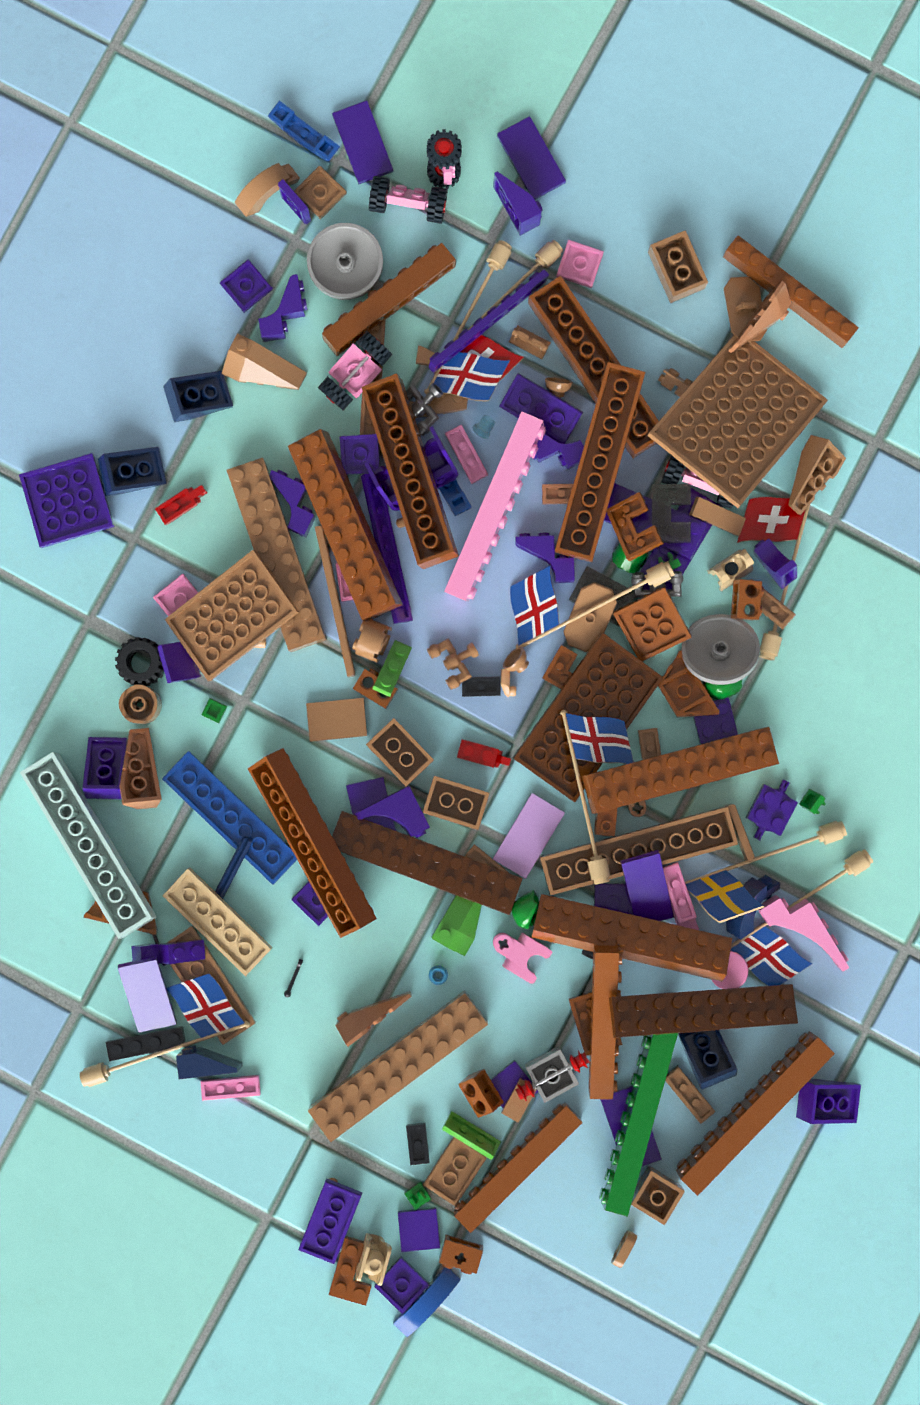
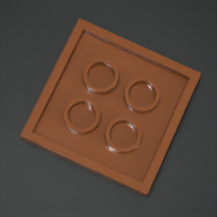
(652, 624)

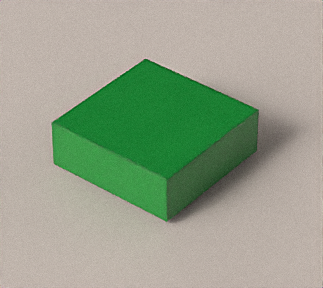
(214, 710)

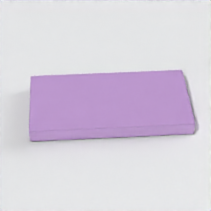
(528, 835)

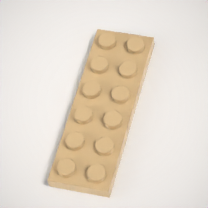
(217, 921)

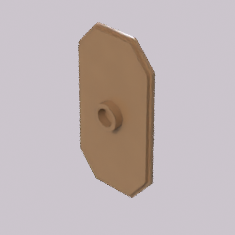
(742, 301)
(586, 629)

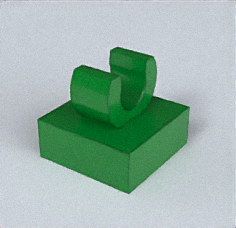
(674, 563)
(812, 801)
(417, 1195)

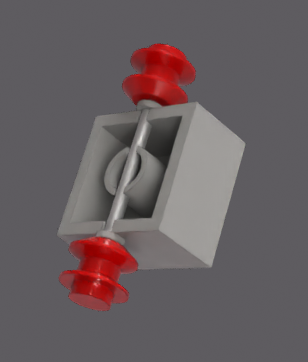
(551, 1074)

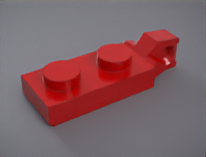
(180, 504)
(482, 754)

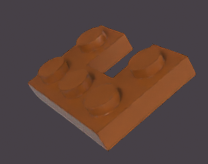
(632, 542)
(558, 670)
(581, 1011)
(343, 1283)

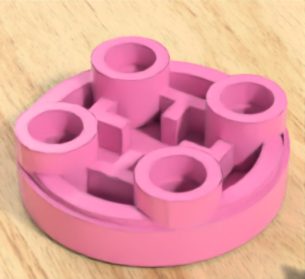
(736, 973)

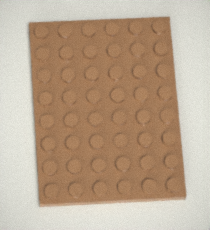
(737, 419)

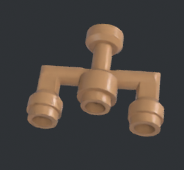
(453, 661)

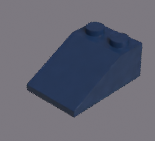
(197, 395)
(131, 470)
(708, 1057)
(201, 1062)

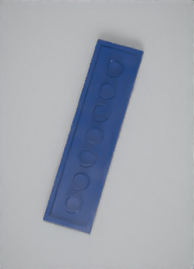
(230, 816)

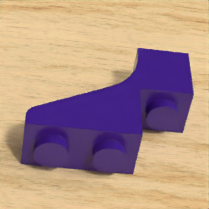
(290, 307)
(569, 453)
(294, 493)
(543, 548)
(170, 952)

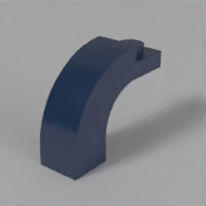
(759, 890)

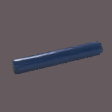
(233, 866)

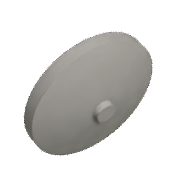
(345, 261)
(721, 649)

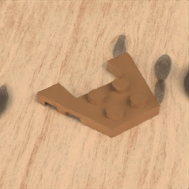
(447, 402)

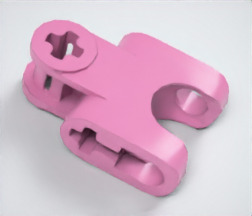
(518, 952)

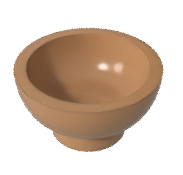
(558, 385)
(516, 660)

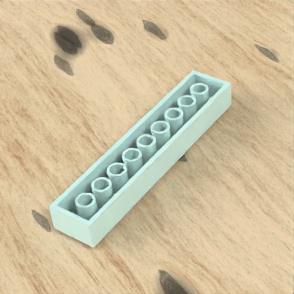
(88, 845)

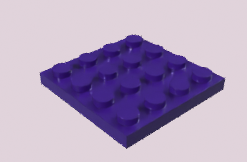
(66, 500)

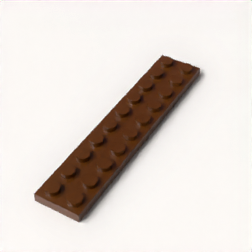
(426, 863)
(702, 1010)

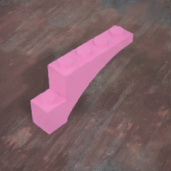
(804, 920)

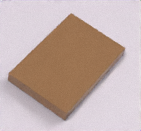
(336, 719)
(454, 1171)

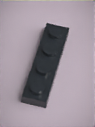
(145, 1043)

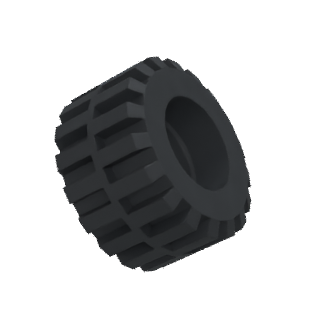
(125, 657)

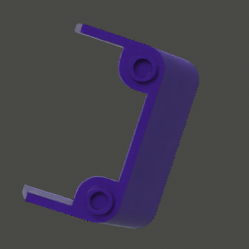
(440, 463)

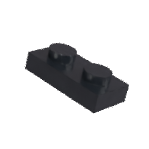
(481, 687)
(417, 1143)

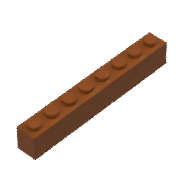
(388, 299)
(803, 300)
(602, 1044)
(517, 1167)

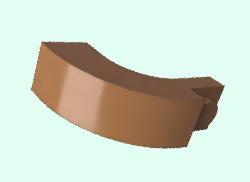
(264, 186)

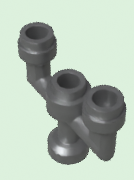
(421, 406)
(676, 582)

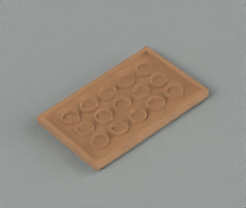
(231, 615)

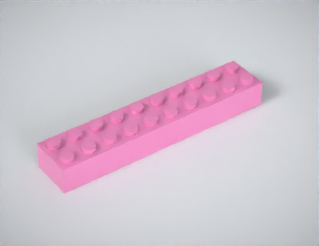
(495, 507)

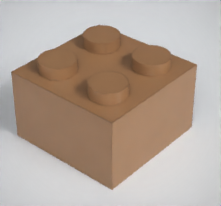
(657, 1195)

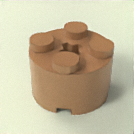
(372, 640)
(136, 714)

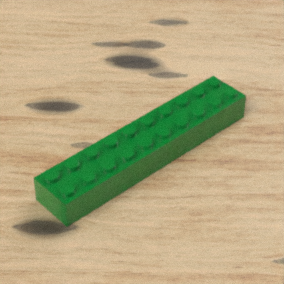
(637, 1123)

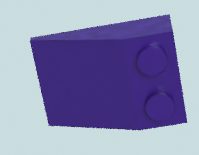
(518, 203)
(104, 767)
(828, 1102)

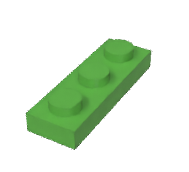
(392, 668)
(471, 1135)

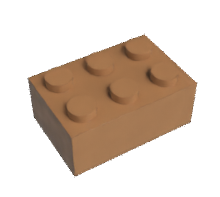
(677, 266)
(400, 752)
(456, 802)

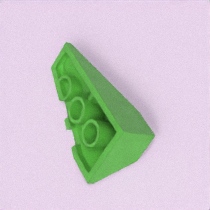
(458, 925)

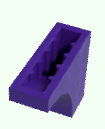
(777, 565)
(401, 808)

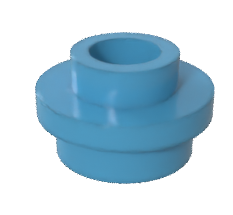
(438, 981)

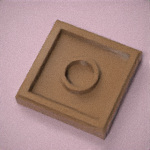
(320, 192)

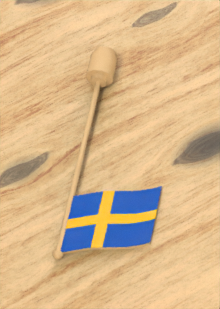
(725, 895)

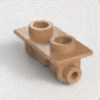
(529, 342)
(672, 378)

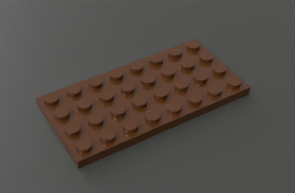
(602, 685)

